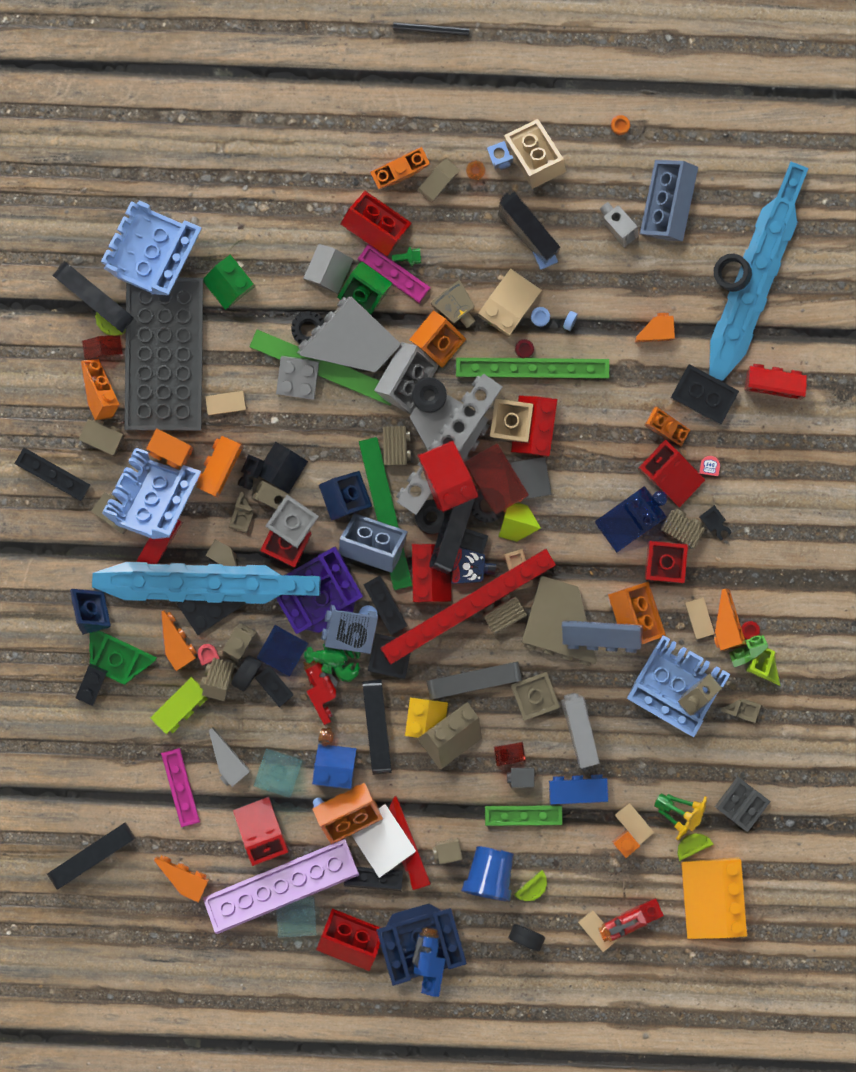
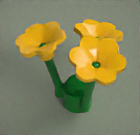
(665, 803)

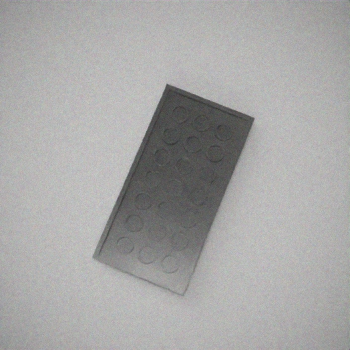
(164, 358)

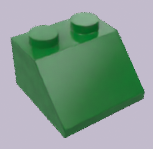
(228, 282)
(366, 287)

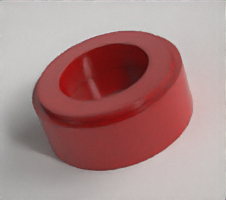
(750, 629)

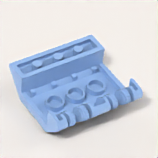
(151, 497)
(667, 679)

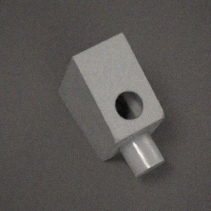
(623, 230)

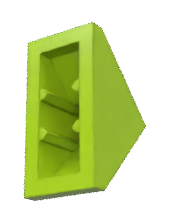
(518, 523)
(765, 666)

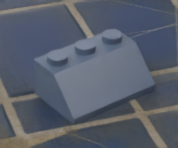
(372, 542)

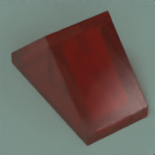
(102, 347)
(509, 753)

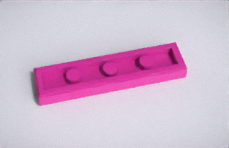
(395, 273)
(180, 787)

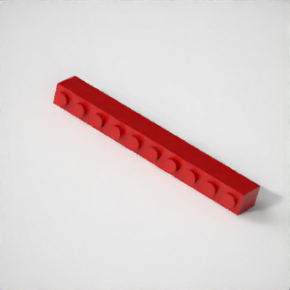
(467, 606)

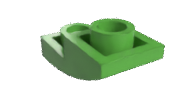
(754, 648)

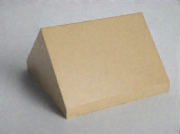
(511, 420)

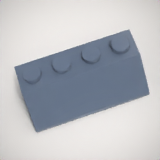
(669, 200)
(602, 635)

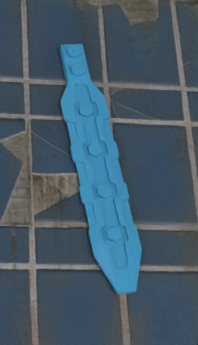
(764, 255)
(201, 583)

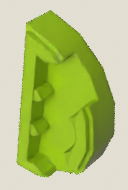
(107, 327)
(692, 844)
(533, 888)

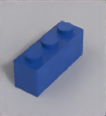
(578, 789)

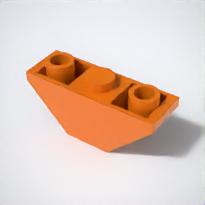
(400, 168)
(667, 426)

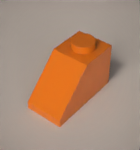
(658, 329)

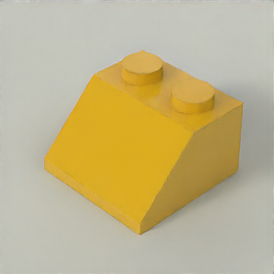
(424, 715)

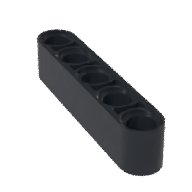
(93, 296)
(450, 537)
(376, 727)
(91, 856)

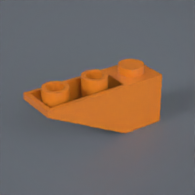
(99, 392)
(176, 647)
(186, 882)

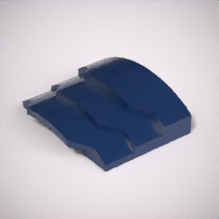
(401, 936)

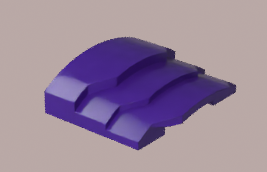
(336, 589)

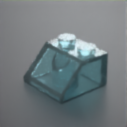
(278, 773)

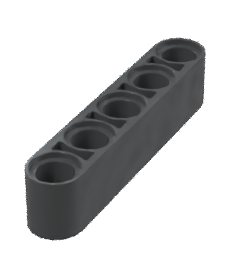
(474, 680)

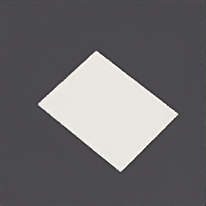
(384, 843)

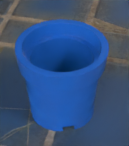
(490, 874)

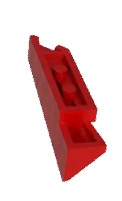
(413, 863)

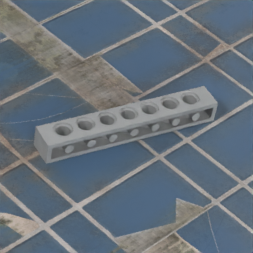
(491, 390)

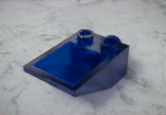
(632, 517)

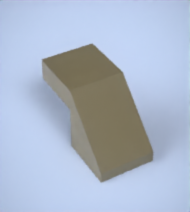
(438, 180)

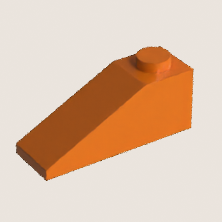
(728, 627)

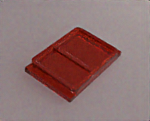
(496, 479)

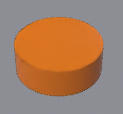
(620, 125)

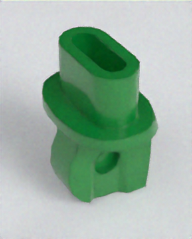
(412, 256)

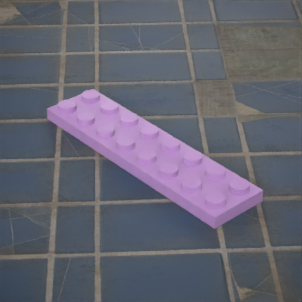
(280, 886)

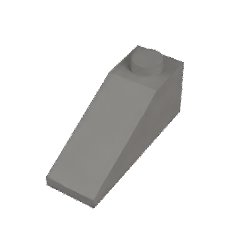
(228, 762)

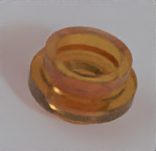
(477, 164)
(326, 736)

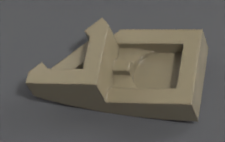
(242, 515)
(222, 554)
(743, 709)

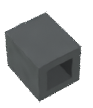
(521, 777)

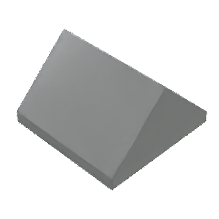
(328, 268)

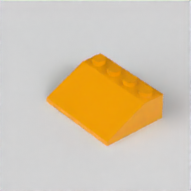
(714, 898)

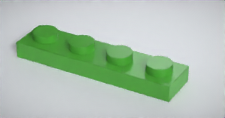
(523, 815)

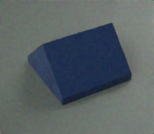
(90, 610)

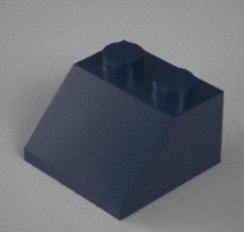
(345, 495)

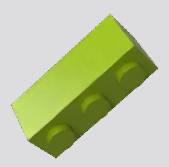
(179, 706)

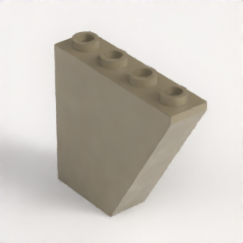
(551, 606)

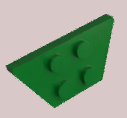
(117, 657)

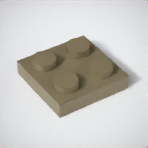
(535, 696)

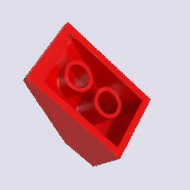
(447, 476)

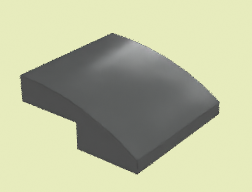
(533, 476)
(742, 804)

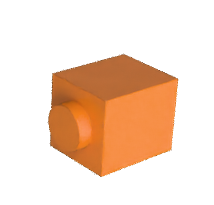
(626, 843)

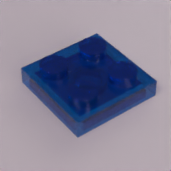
(282, 650)

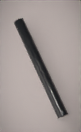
(430, 28)

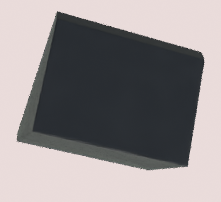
(282, 467)

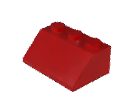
(375, 223)
(776, 382)
(540, 428)
(428, 583)
(350, 940)

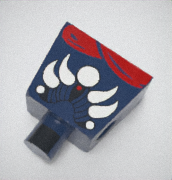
(470, 567)

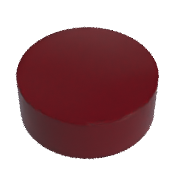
(524, 348)

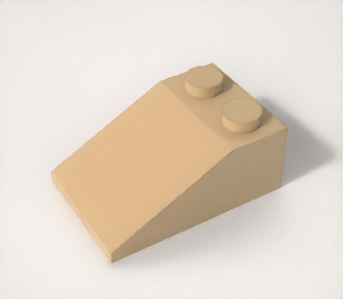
(535, 153)
(509, 302)

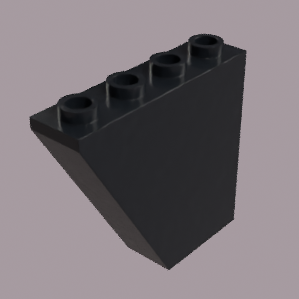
(527, 226)

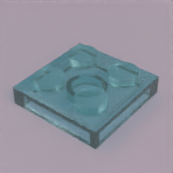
(297, 918)

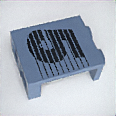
(349, 630)

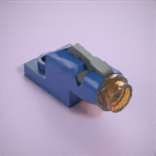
(428, 963)

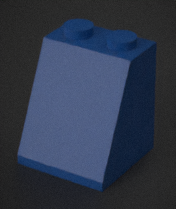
(334, 766)

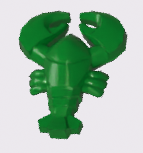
(334, 659)

